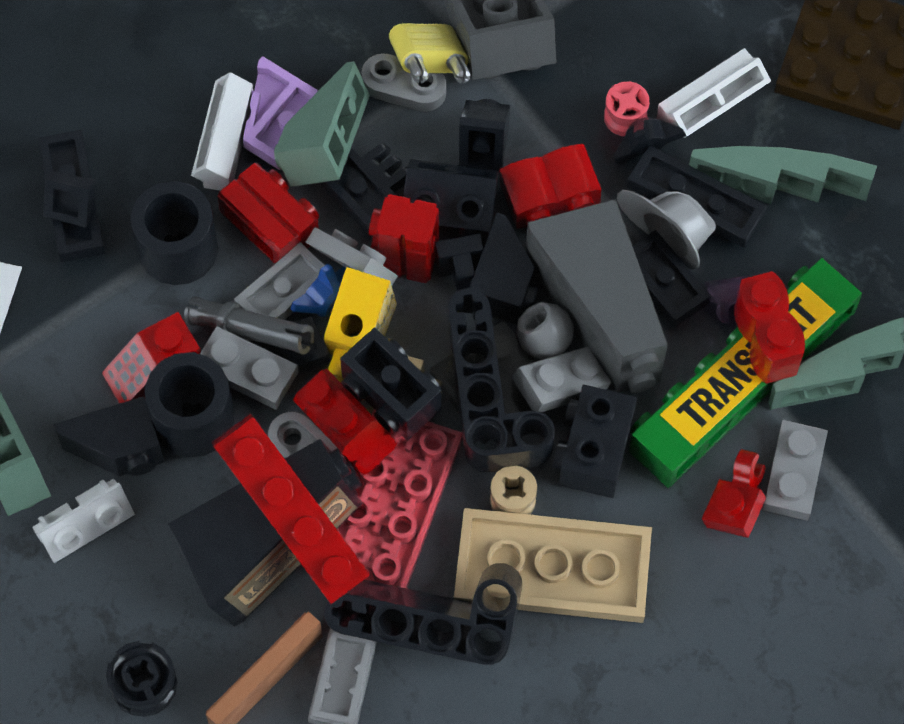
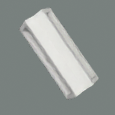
(714, 92)
(223, 132)

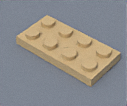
(562, 563)

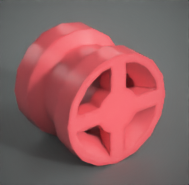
(623, 98)

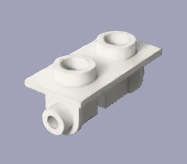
(97, 513)

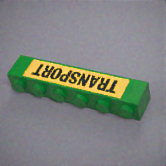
(726, 384)

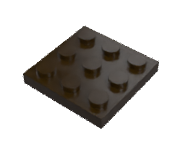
(848, 59)

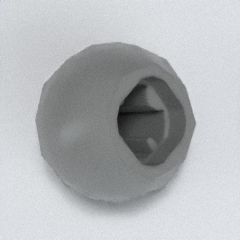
(545, 330)

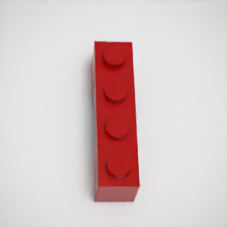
(290, 508)

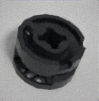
(142, 678)

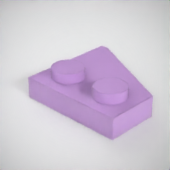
(272, 104)

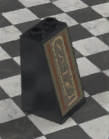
(238, 551)

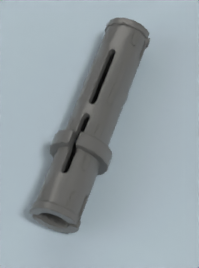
(249, 324)

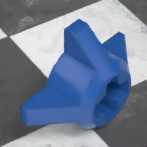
(321, 294)

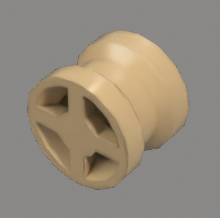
(513, 501)

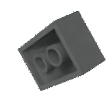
(503, 35)

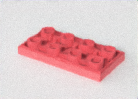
(401, 503)

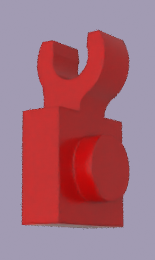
(737, 503)

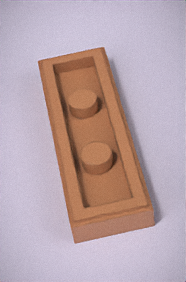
(266, 671)

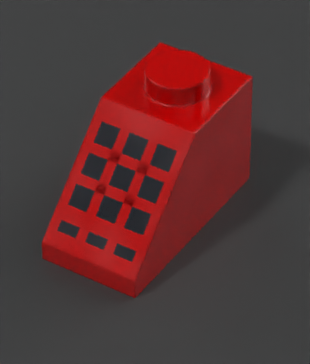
(132, 366)

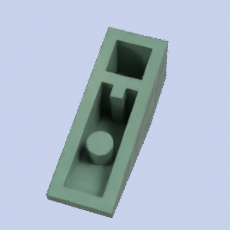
(323, 130)
(19, 475)

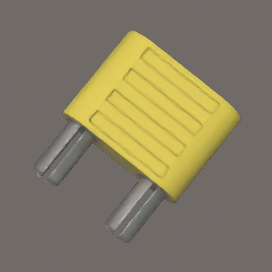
(429, 50)

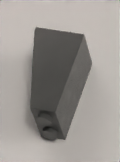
(593, 274)

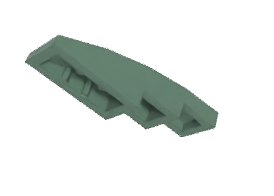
(794, 171)
(842, 367)

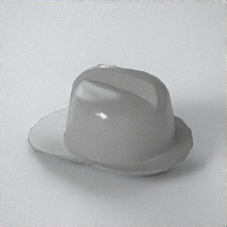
(675, 217)

